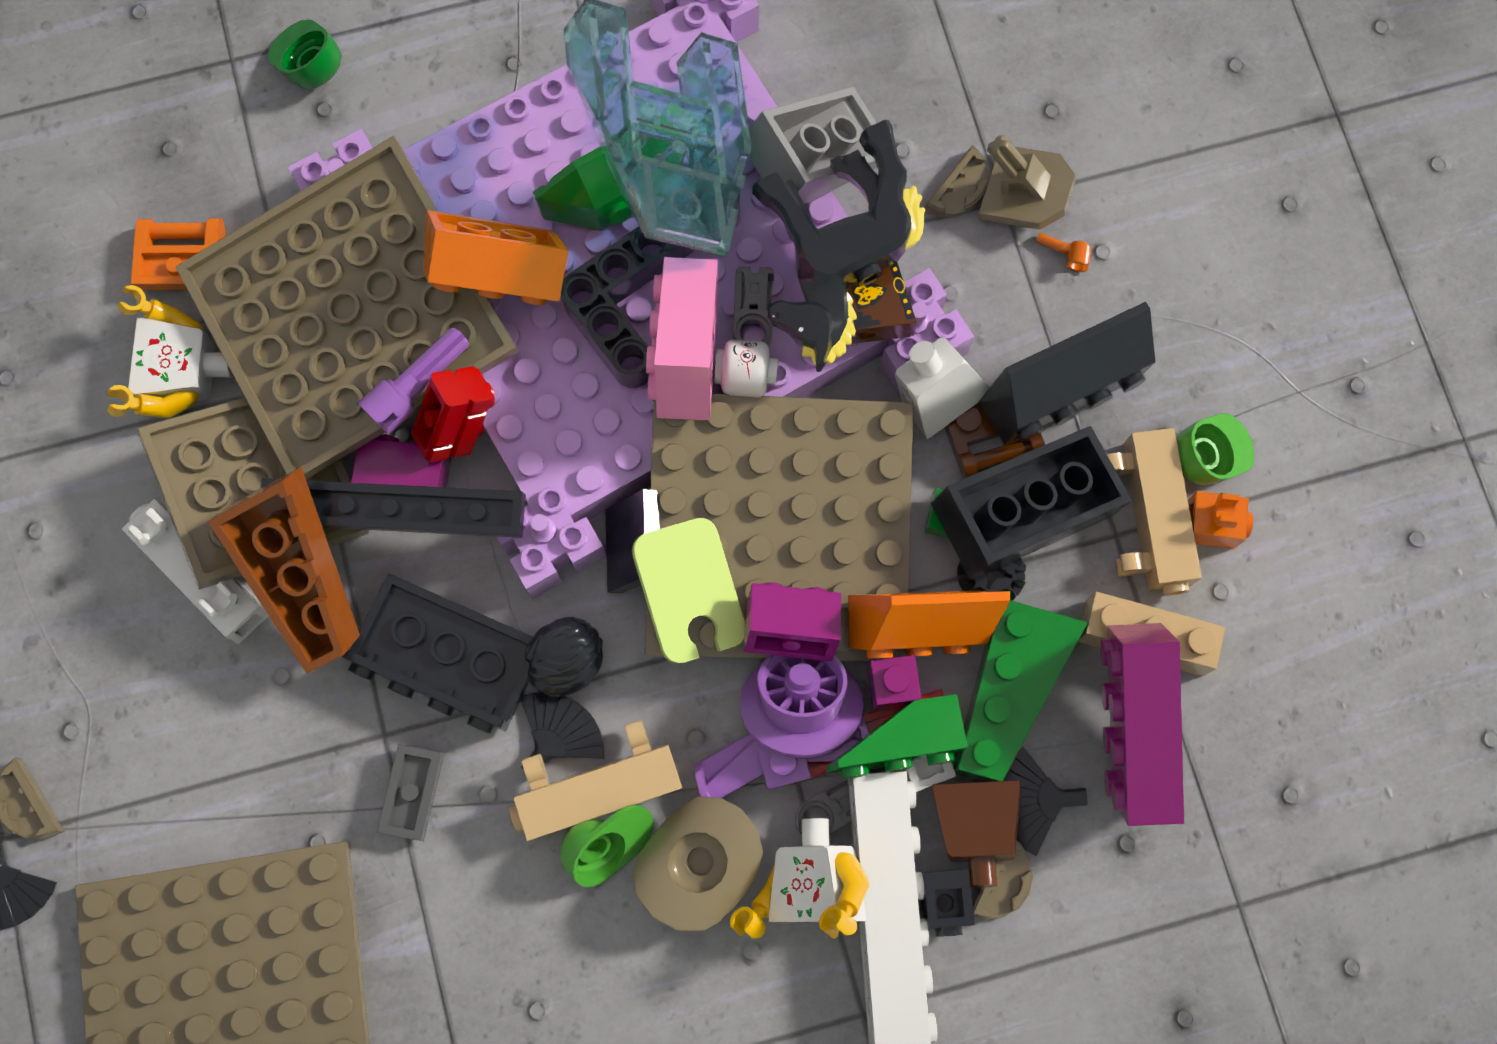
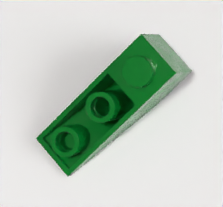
(917, 731)

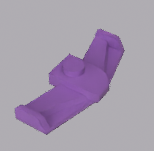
(748, 760)

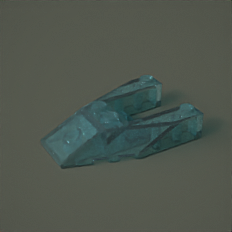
(668, 151)

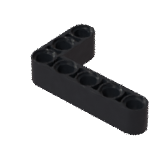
(608, 292)

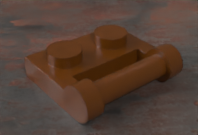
(974, 428)

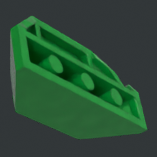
(583, 194)

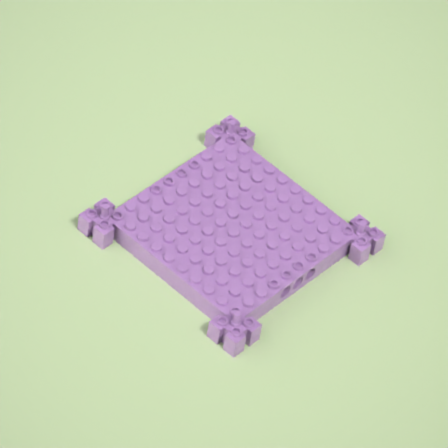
(558, 411)

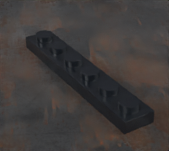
(418, 508)

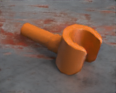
(1077, 251)

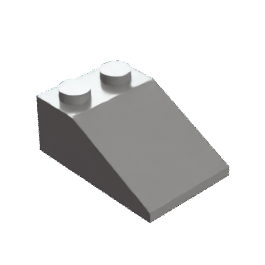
(805, 137)

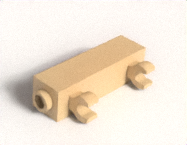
(1160, 512)
(594, 791)

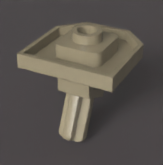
(1026, 186)

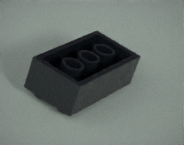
(1030, 502)

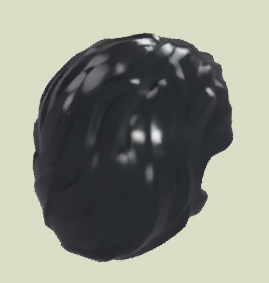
(564, 656)

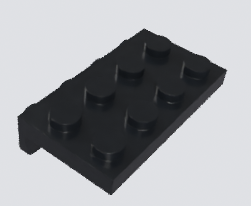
(443, 654)

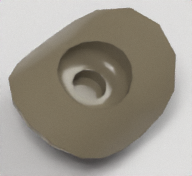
(698, 864)

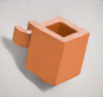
(1220, 519)

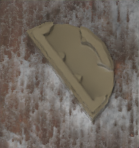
(961, 188)
(23, 804)
(1012, 888)

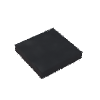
(623, 526)

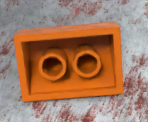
(493, 258)
(924, 621)

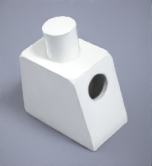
(938, 385)

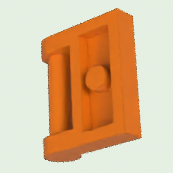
(156, 264)

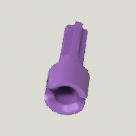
(391, 400)

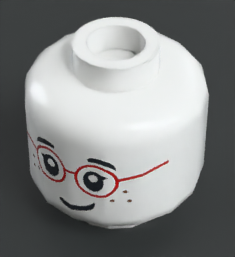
(745, 368)

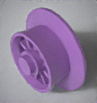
(801, 705)

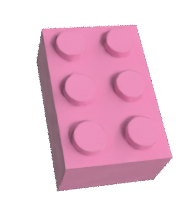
(685, 329)

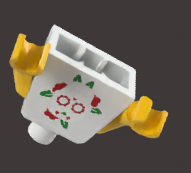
(169, 361)
(809, 886)

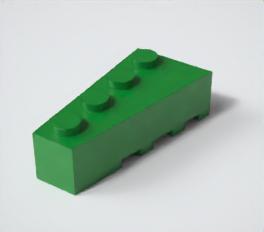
(1012, 686)

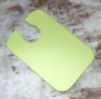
(686, 578)

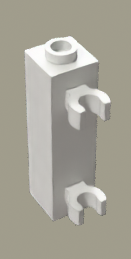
(225, 604)

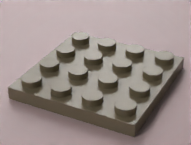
(206, 465)

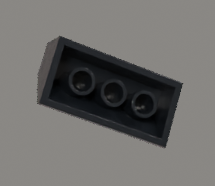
(1071, 375)

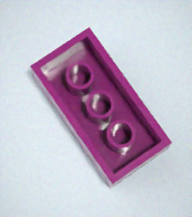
(1143, 723)

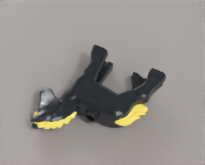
(846, 249)

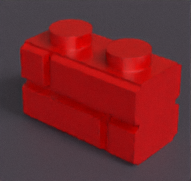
(452, 413)

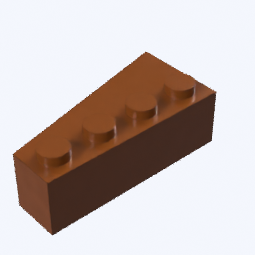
(290, 568)

